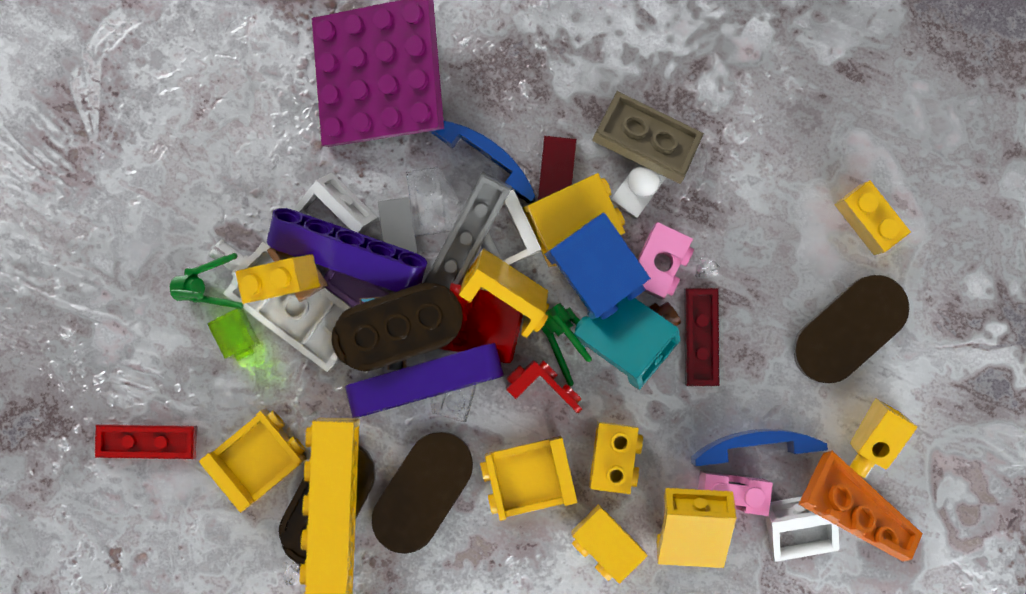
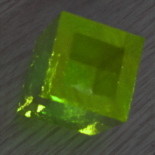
(234, 335)

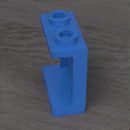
(599, 267)

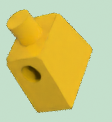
(887, 429)

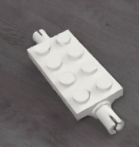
(301, 324)

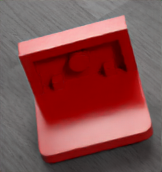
(487, 322)
(522, 378)

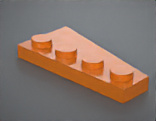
(855, 506)

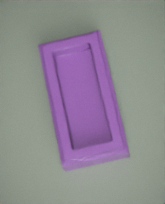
(350, 288)

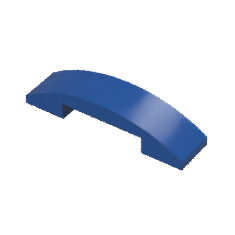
(454, 132)
(717, 450)

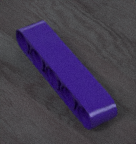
(345, 250)
(424, 380)

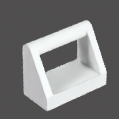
(340, 202)
(523, 228)
(788, 516)

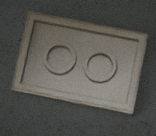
(648, 137)

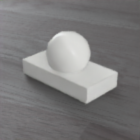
(637, 190)

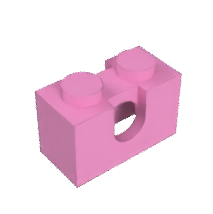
(669, 243)
(750, 498)

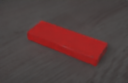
(145, 441)

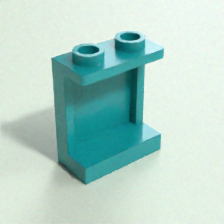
(630, 339)

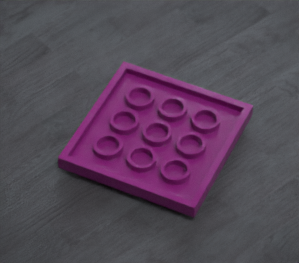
(377, 72)

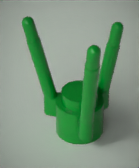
(191, 287)
(559, 321)

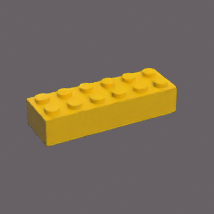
(330, 506)

